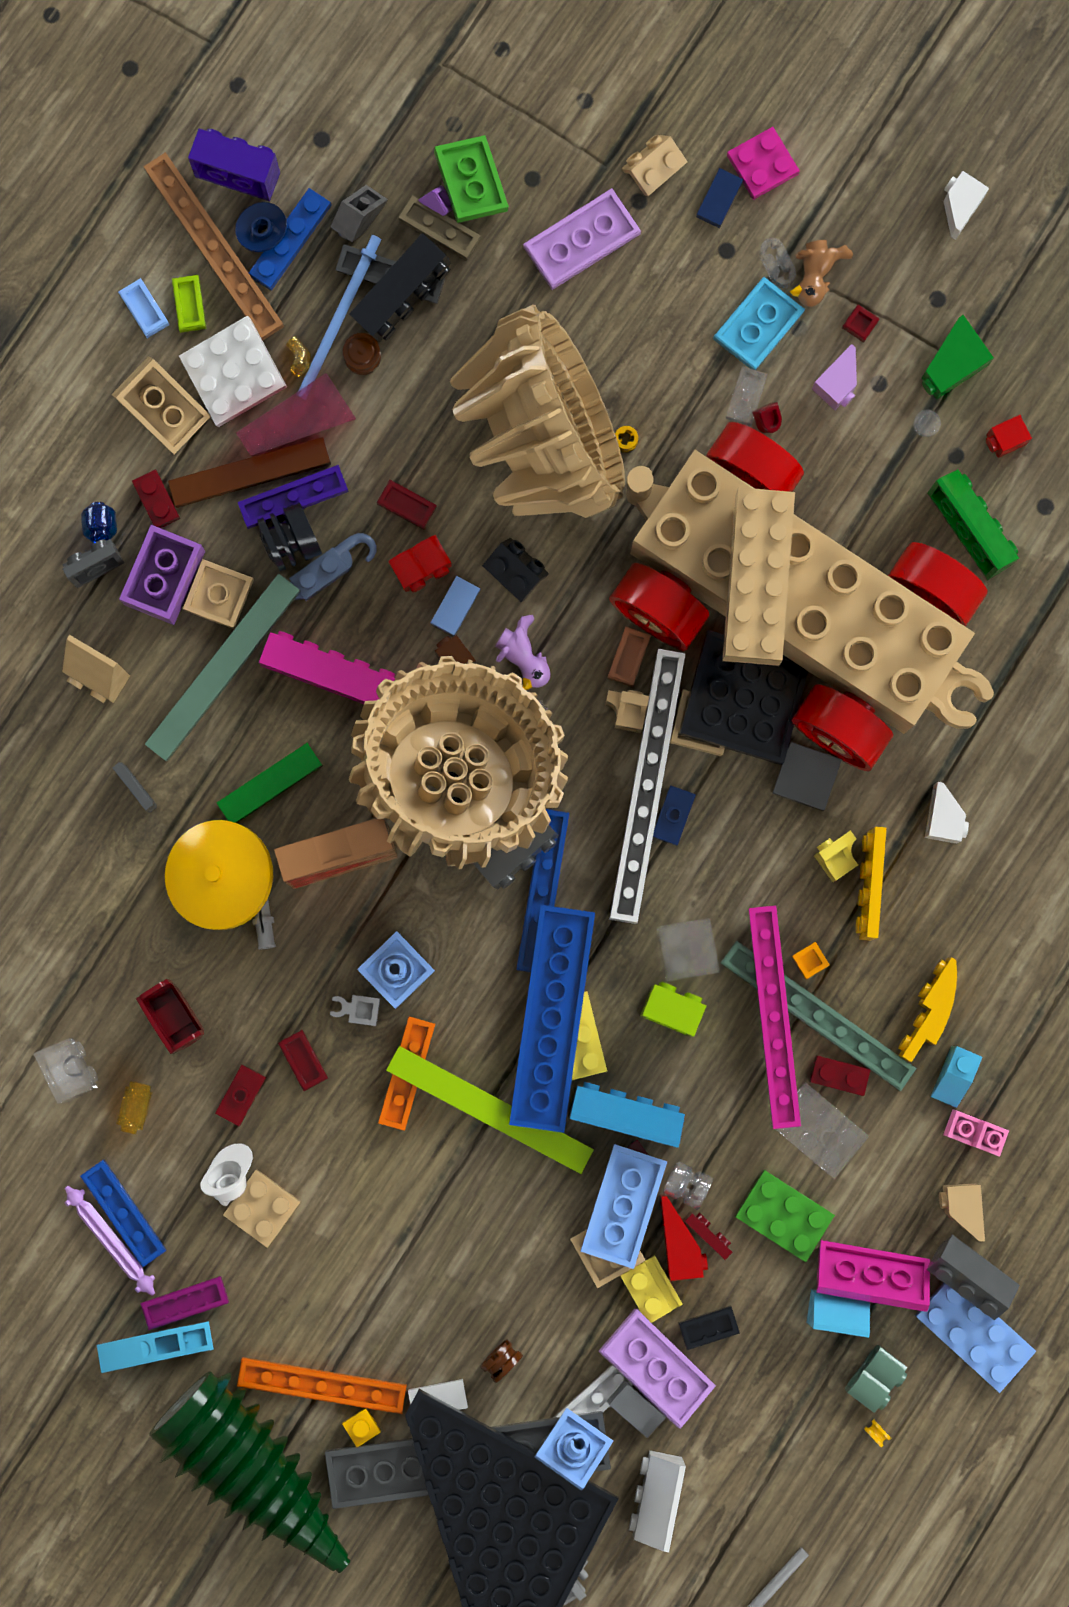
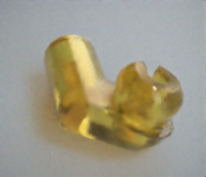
(302, 357)

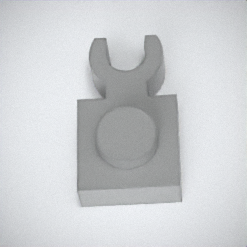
(361, 1009)

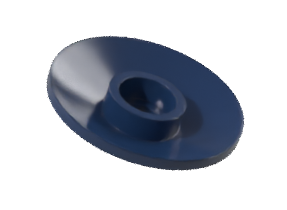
(257, 218)

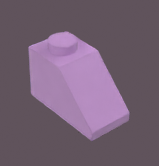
(839, 380)

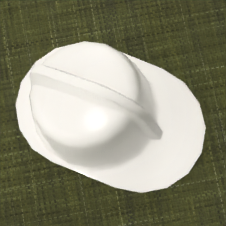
(227, 1173)

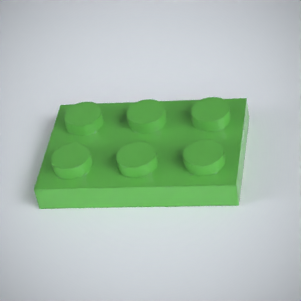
(471, 179)
(784, 1215)

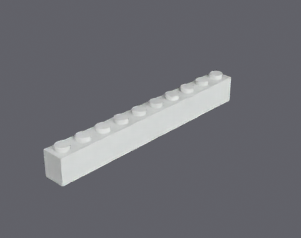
(647, 786)

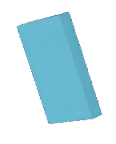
(759, 324)

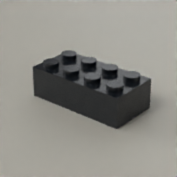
(401, 288)

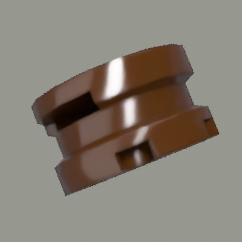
(361, 353)
(501, 1361)

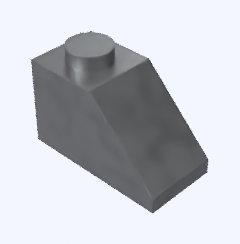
(358, 213)

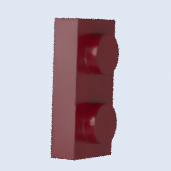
(156, 499)
(840, 1075)
(700, 1226)

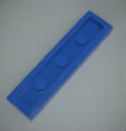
(123, 1213)

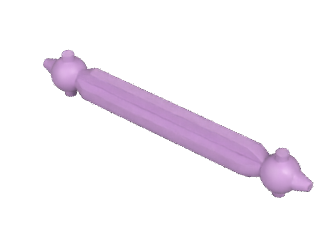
(110, 1240)

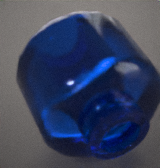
(98, 522)

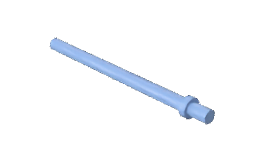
(368, 255)

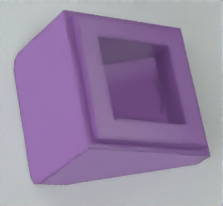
(437, 201)

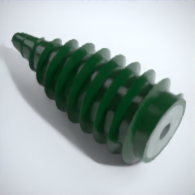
(245, 1468)

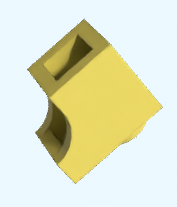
(837, 856)

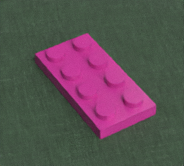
(873, 1276)

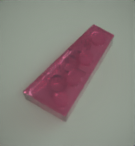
(299, 416)

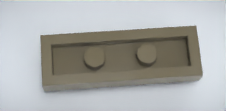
(440, 228)

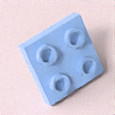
(396, 970)
(574, 1449)

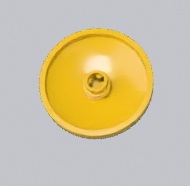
(218, 875)

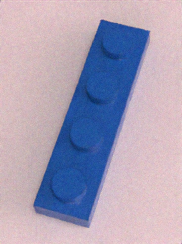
(300, 226)

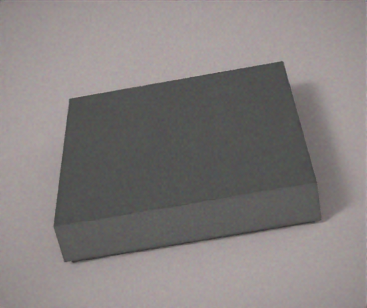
(807, 776)

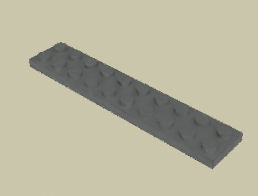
(393, 1471)

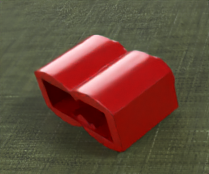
(420, 564)

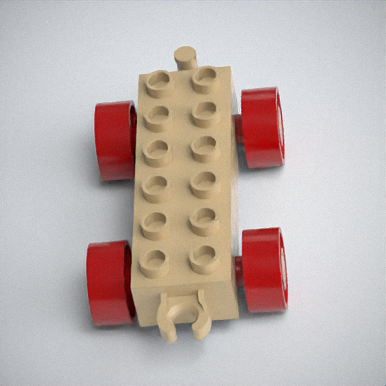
(865, 633)

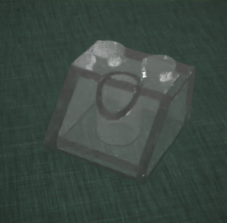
(687, 950)
(66, 1070)

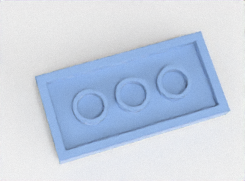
(623, 1206)
(980, 1341)

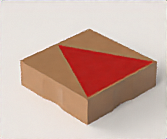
(335, 853)

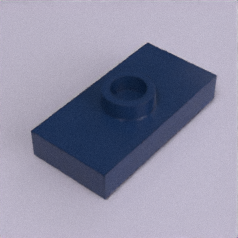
(673, 815)

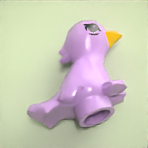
(517, 649)

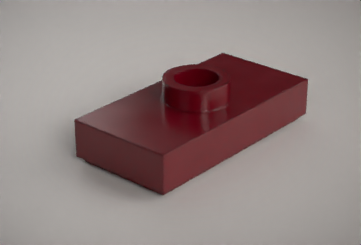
(240, 1095)

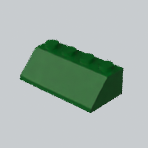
(973, 524)

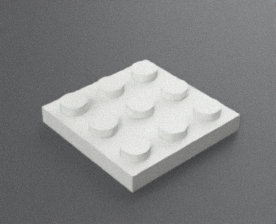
(232, 371)

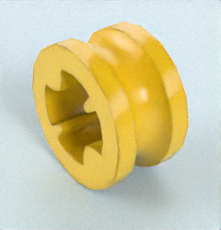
(633, 434)
(877, 1433)

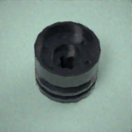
(289, 536)

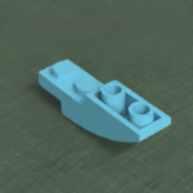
(154, 1347)

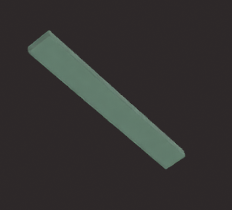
(222, 667)
(828, 1023)

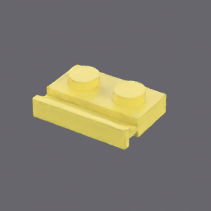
(651, 1289)

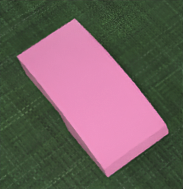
(976, 1132)

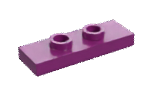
(184, 1302)

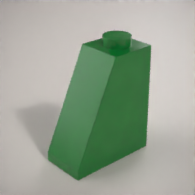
(957, 360)

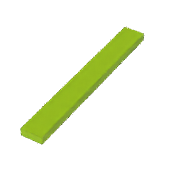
(486, 1108)

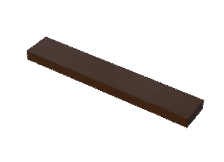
(249, 472)

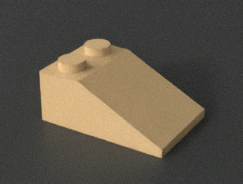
(161, 405)
(93, 670)

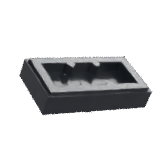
(709, 1327)

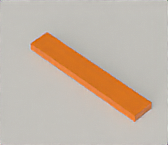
(321, 1385)

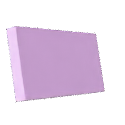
(582, 239)
(657, 1368)

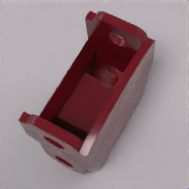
(171, 1016)

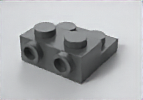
(93, 563)

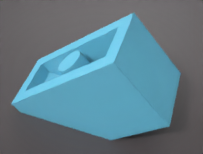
(956, 1076)

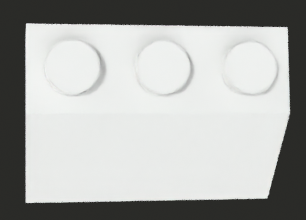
(657, 1500)

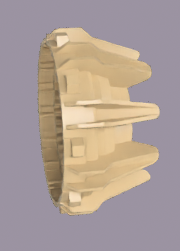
(542, 419)
(479, 718)

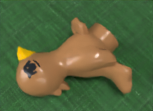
(817, 263)

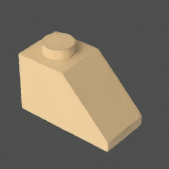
(964, 1207)

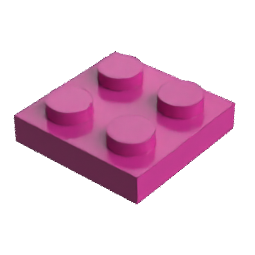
(763, 163)

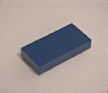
(719, 198)

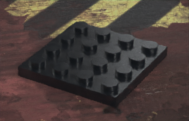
(743, 703)

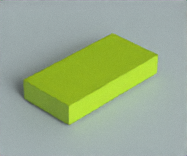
(189, 303)

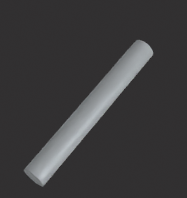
(779, 1579)

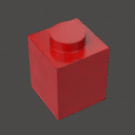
(1008, 436)

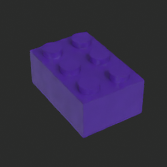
(234, 164)

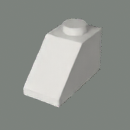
(962, 201)
(945, 817)

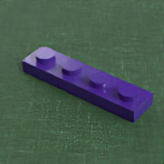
(306, 490)

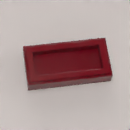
(406, 504)
(303, 1060)

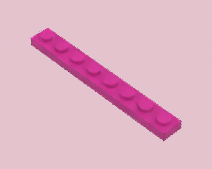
(774, 1017)

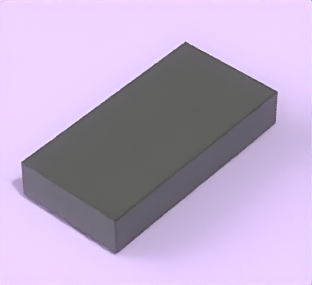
(135, 787)
(636, 1409)

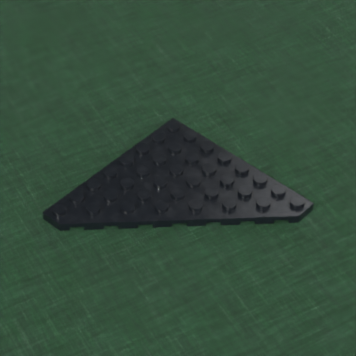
(504, 1516)

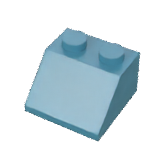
(839, 1314)

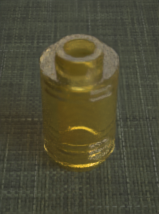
(134, 1107)

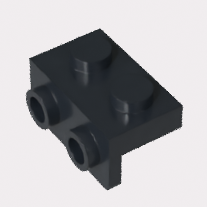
(515, 568)

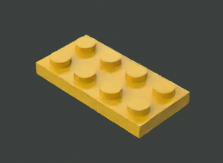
(872, 874)

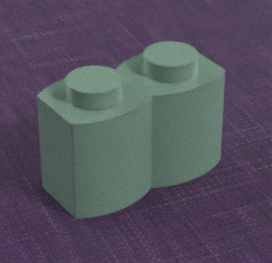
(876, 1379)

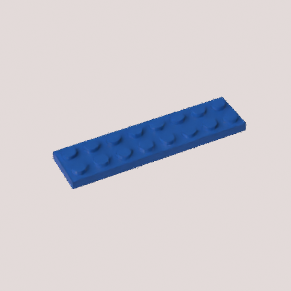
(552, 1018)

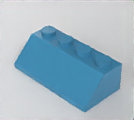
(626, 1115)

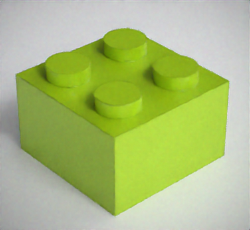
(673, 1009)

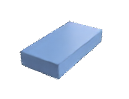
(143, 308)
(455, 606)

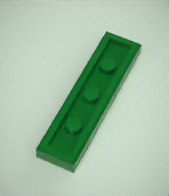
(269, 784)

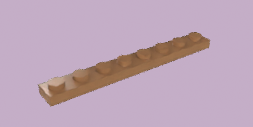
(213, 245)

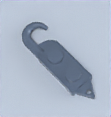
(329, 566)

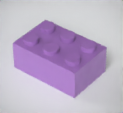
(162, 574)

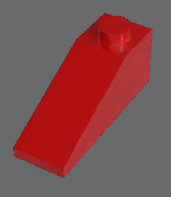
(682, 1251)

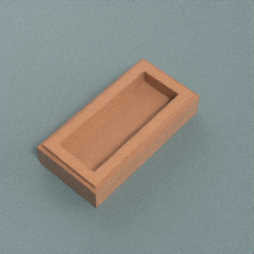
(629, 656)

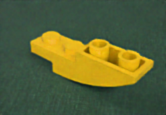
(938, 1001)

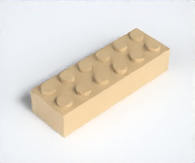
(758, 576)

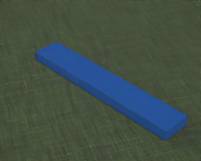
(542, 888)

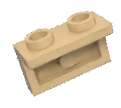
(654, 163)

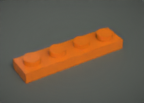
(400, 1092)

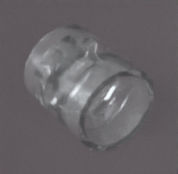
(678, 1181)

